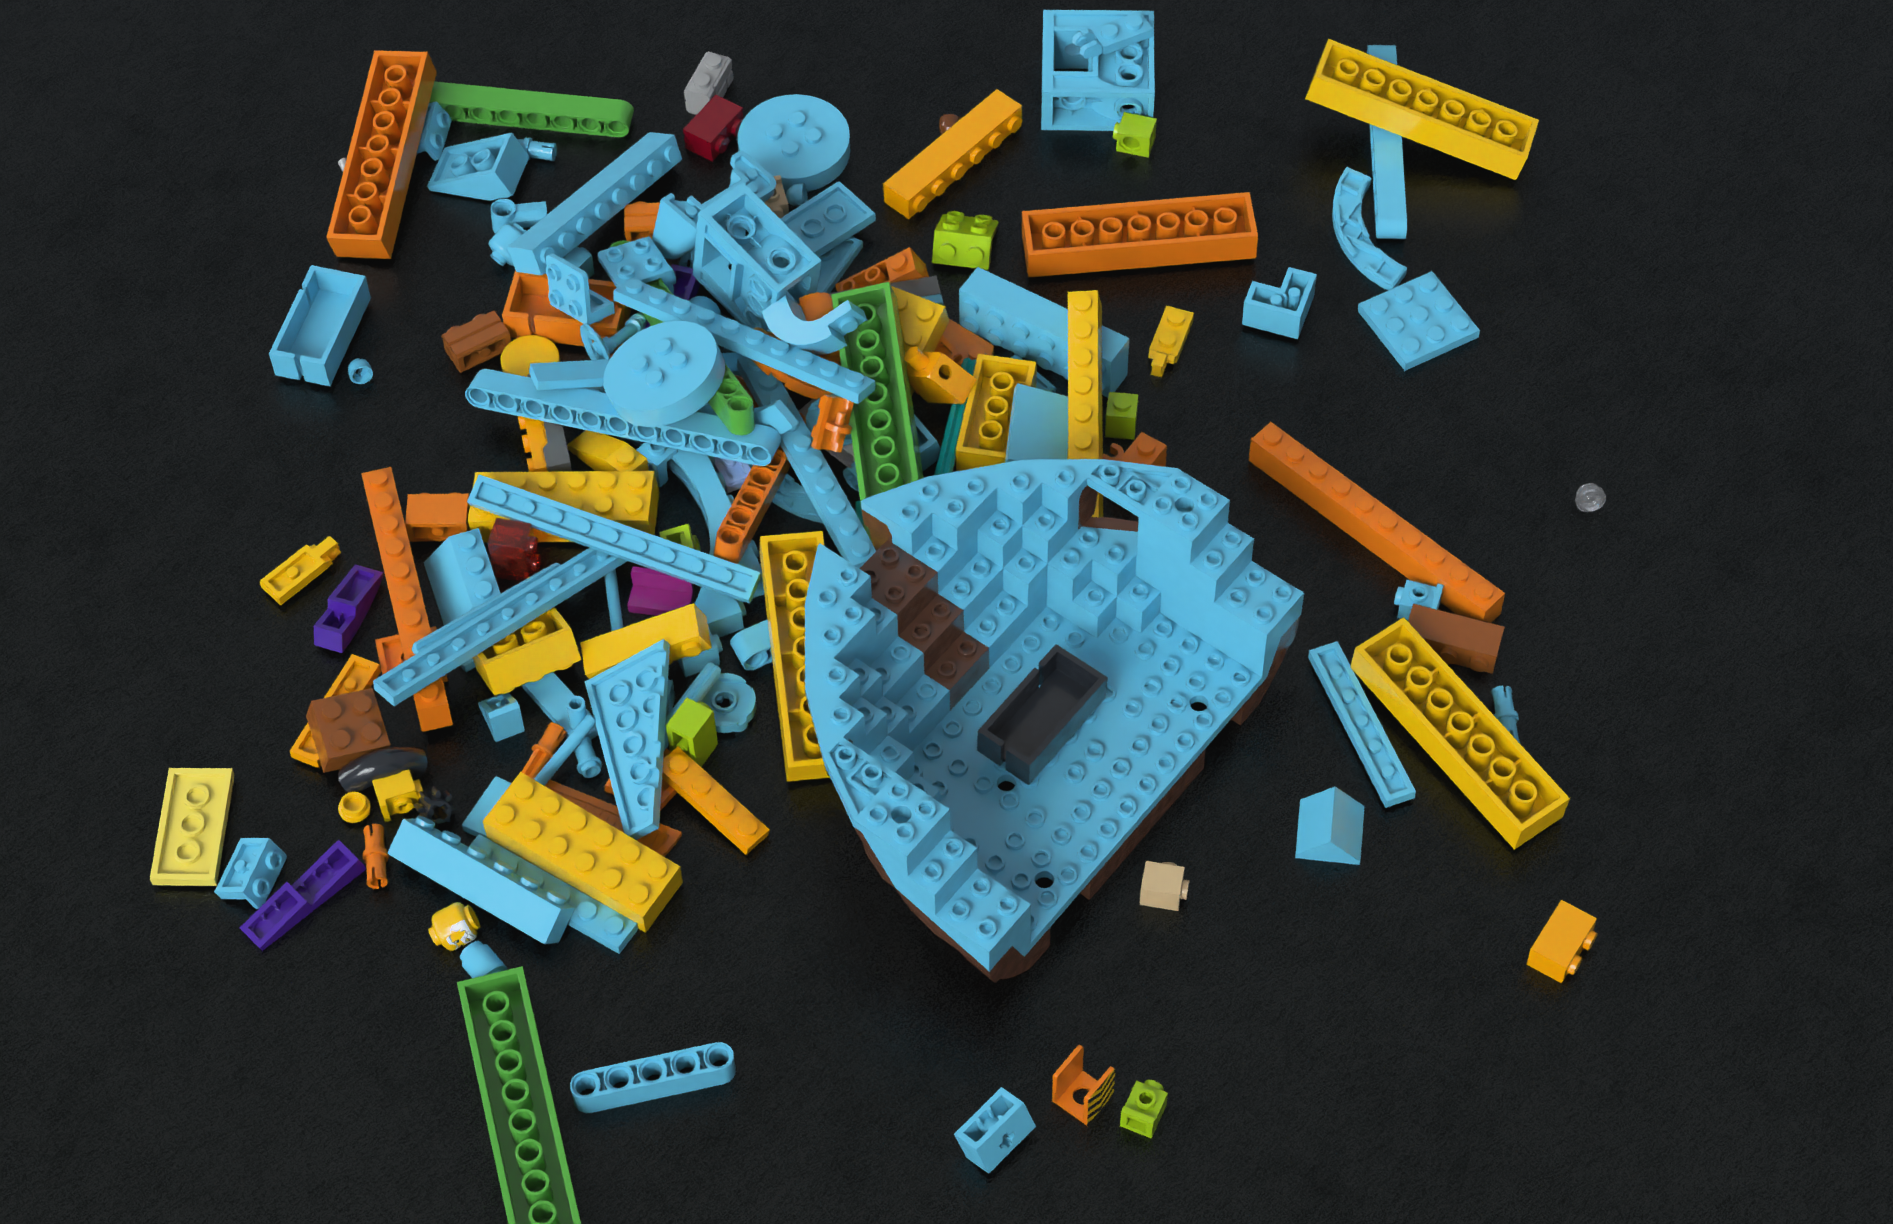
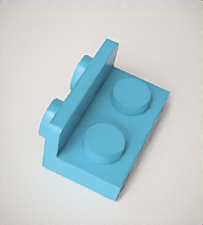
(434, 131)
(251, 871)

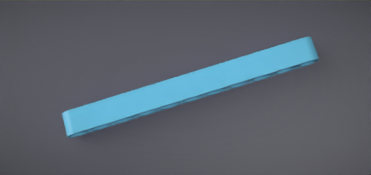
(594, 412)

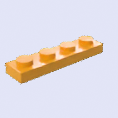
(355, 676)
(713, 801)

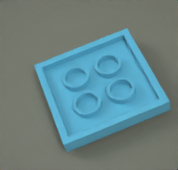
(1418, 320)

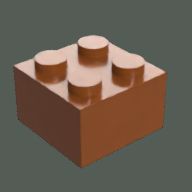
(346, 728)

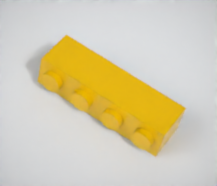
(682, 628)

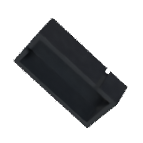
(1040, 720)

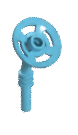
(603, 347)

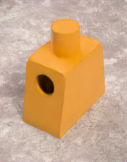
(938, 377)

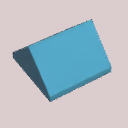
(1330, 827)

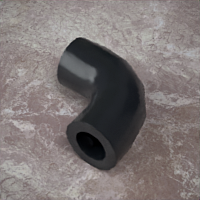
(381, 763)

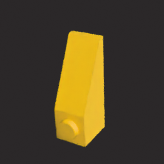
(607, 453)

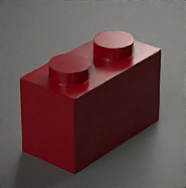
(713, 128)

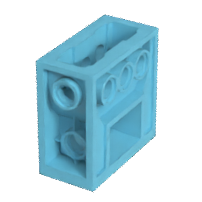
(1115, 79)
(764, 263)

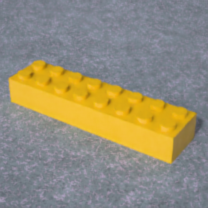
(1422, 109)
(786, 576)
(1459, 733)

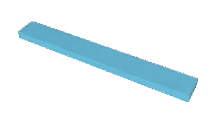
(588, 373)

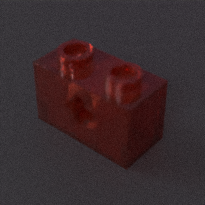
(513, 550)

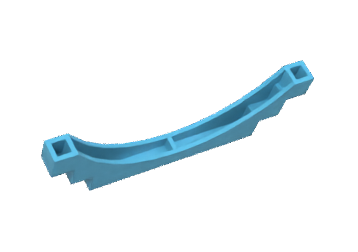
(707, 487)

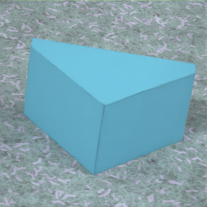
(502, 716)

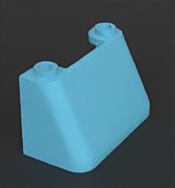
(677, 220)

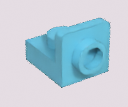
(657, 459)

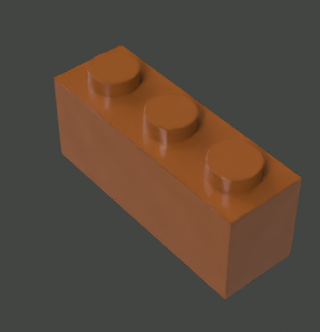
(1458, 638)

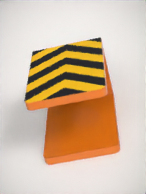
(1071, 1077)

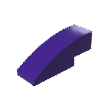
(347, 608)

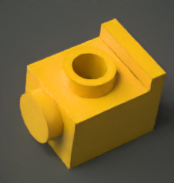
(397, 793)

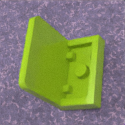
(964, 240)

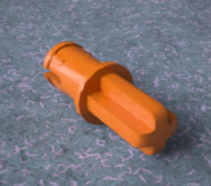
(544, 749)

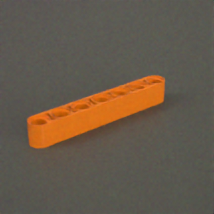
(750, 507)

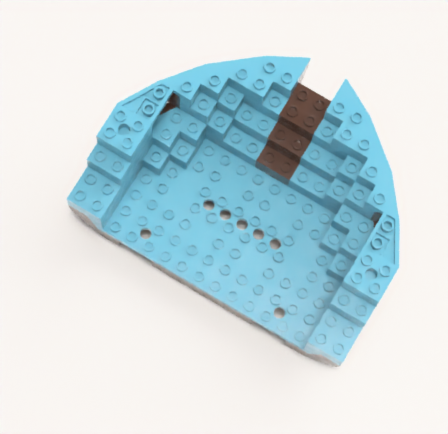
(957, 610)

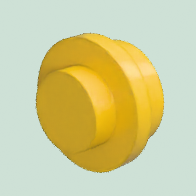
(354, 807)

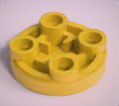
(526, 350)

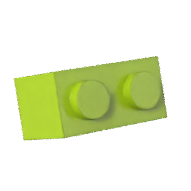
(693, 730)

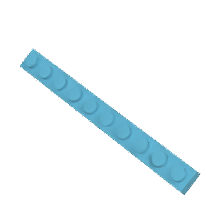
(747, 341)
(812, 470)
(615, 539)
(494, 625)

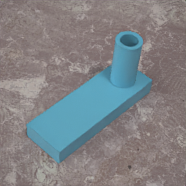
(559, 703)

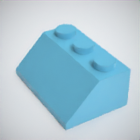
(461, 575)

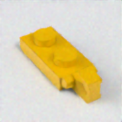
(1169, 338)
(299, 570)

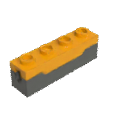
(546, 444)

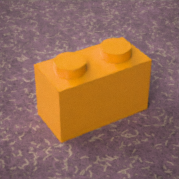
(1562, 941)

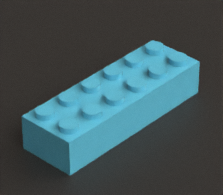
(1032, 327)

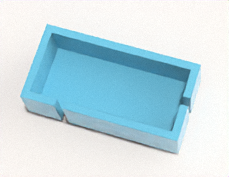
(319, 336)

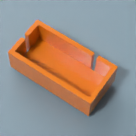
(530, 311)

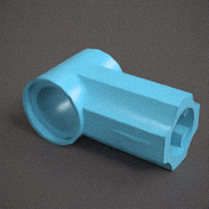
(525, 215)

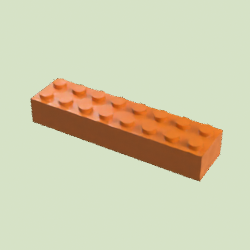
(381, 155)
(1139, 234)

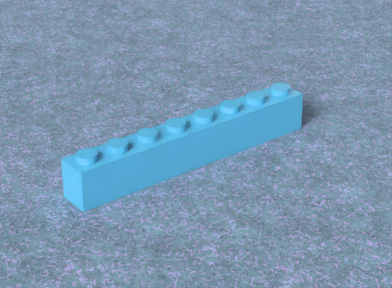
(595, 202)

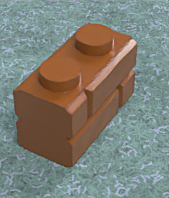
(476, 341)

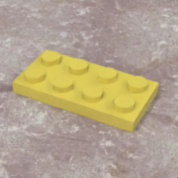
(192, 827)

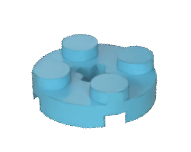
(742, 701)

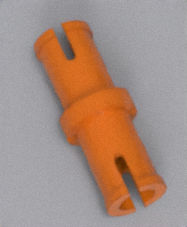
(375, 856)

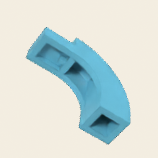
(818, 336)

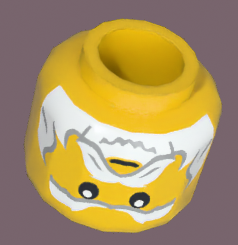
(454, 926)

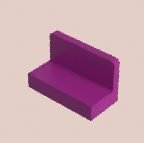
(658, 592)

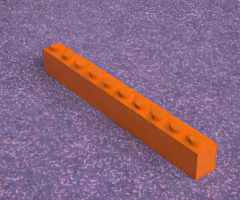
(1374, 524)
(404, 588)

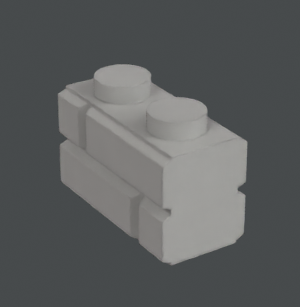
(710, 78)

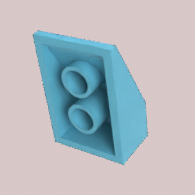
(481, 168)

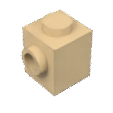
(1163, 885)

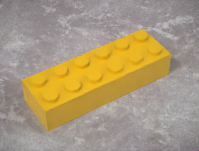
(614, 495)
(582, 851)

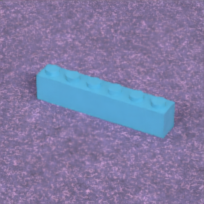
(481, 880)

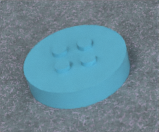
(797, 139)
(664, 373)

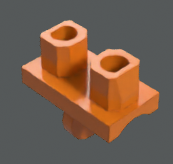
(832, 423)

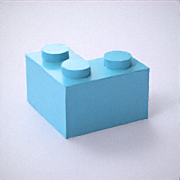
(1282, 308)

